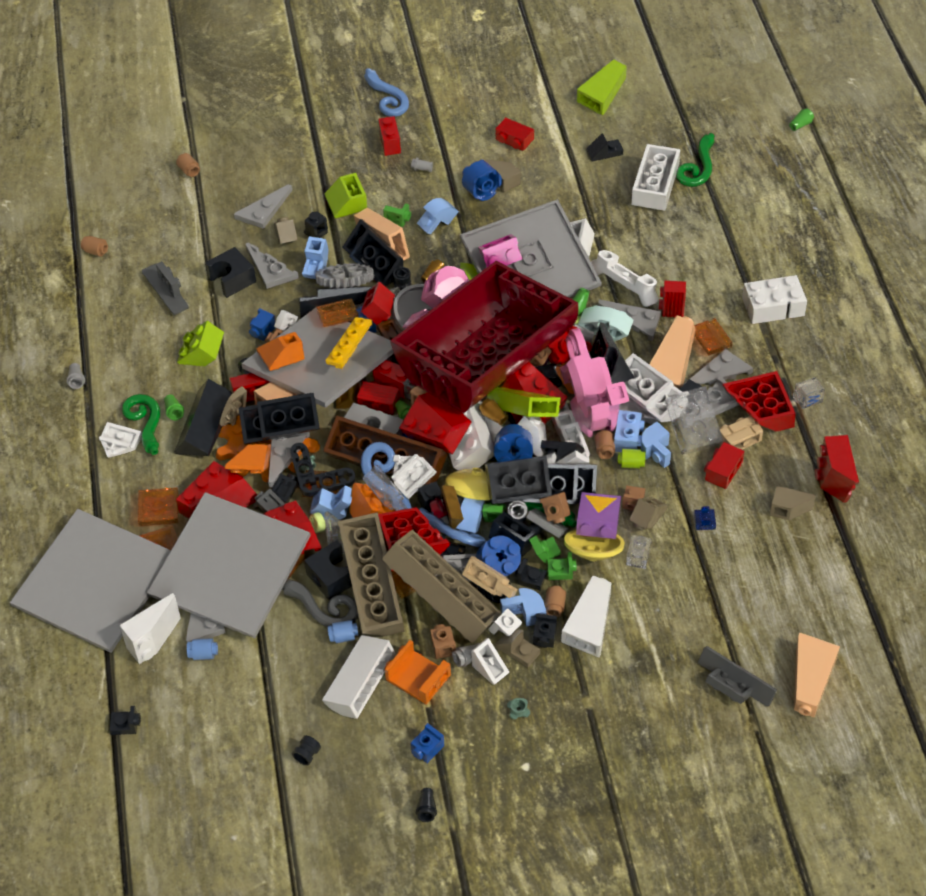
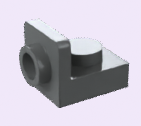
(267, 501)

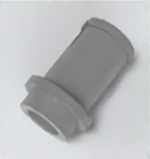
(421, 165)

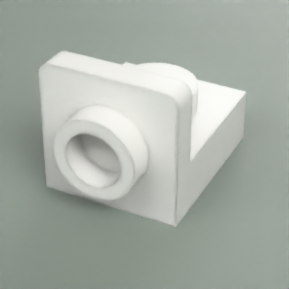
(285, 320)
(505, 623)

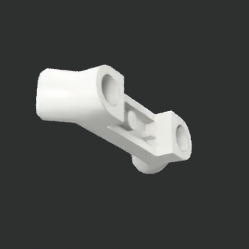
(643, 286)

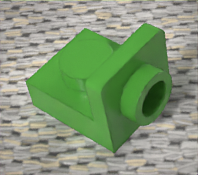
(397, 215)
(492, 511)
(546, 548)
(561, 568)

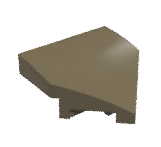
(231, 409)

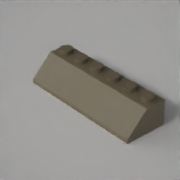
(371, 576)
(441, 586)

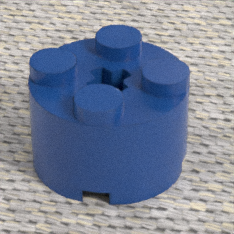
(481, 180)
(511, 436)
(507, 551)

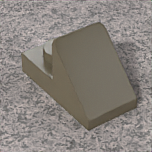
(518, 648)

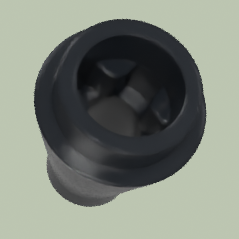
(426, 806)

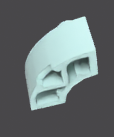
(616, 321)

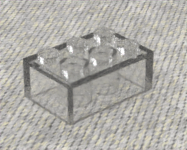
(693, 420)

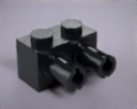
(514, 529)

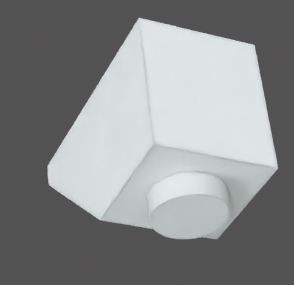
(538, 432)

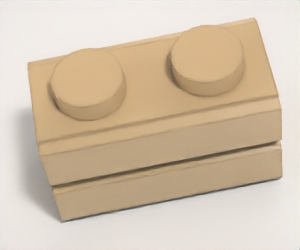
(742, 433)

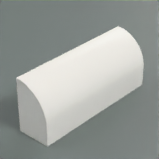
(359, 676)

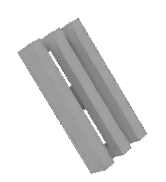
(540, 519)

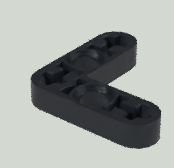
(311, 478)

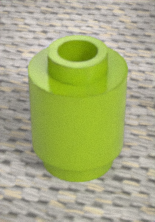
(631, 458)

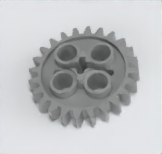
(344, 275)

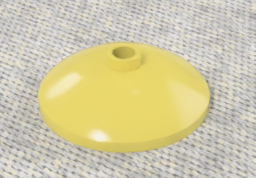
(469, 483)
(593, 547)

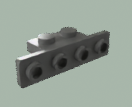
(166, 286)
(734, 680)

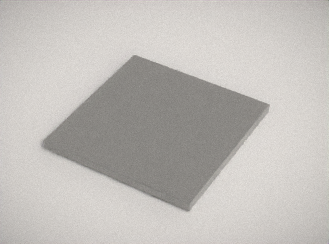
(547, 248)
(313, 372)
(230, 564)
(92, 580)

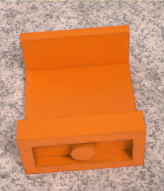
(416, 673)

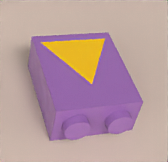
(598, 515)

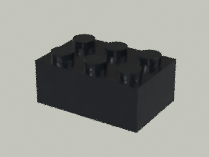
(518, 479)

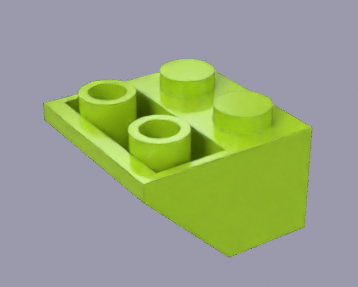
(346, 196)
(200, 345)

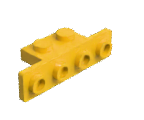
(348, 342)

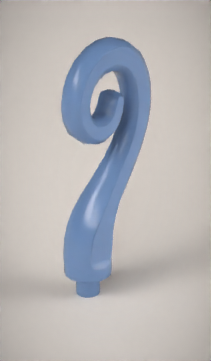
(376, 83)
(366, 461)
(460, 535)

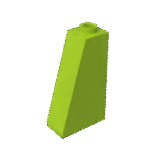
(602, 87)
(525, 402)

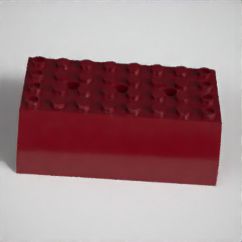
(450, 343)

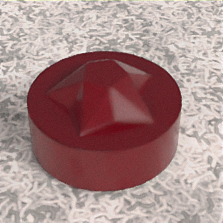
(437, 508)

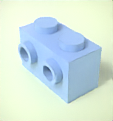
(628, 430)

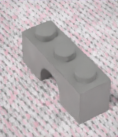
(374, 418)

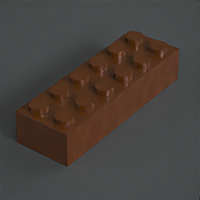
(350, 439)

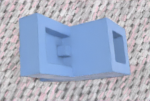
(436, 211)
(317, 256)
(654, 444)
(336, 504)
(472, 515)
(527, 603)

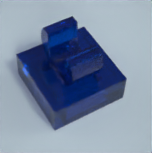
(705, 519)

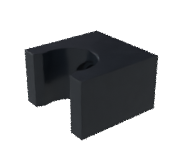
(234, 269)
(323, 573)

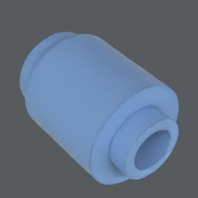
(342, 631)
(202, 649)

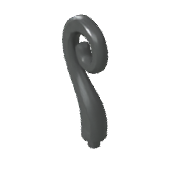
(300, 592)

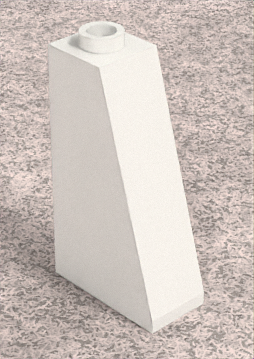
(588, 620)

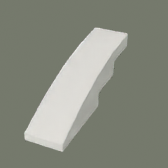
(569, 429)

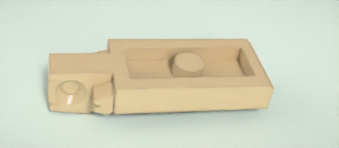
(488, 578)

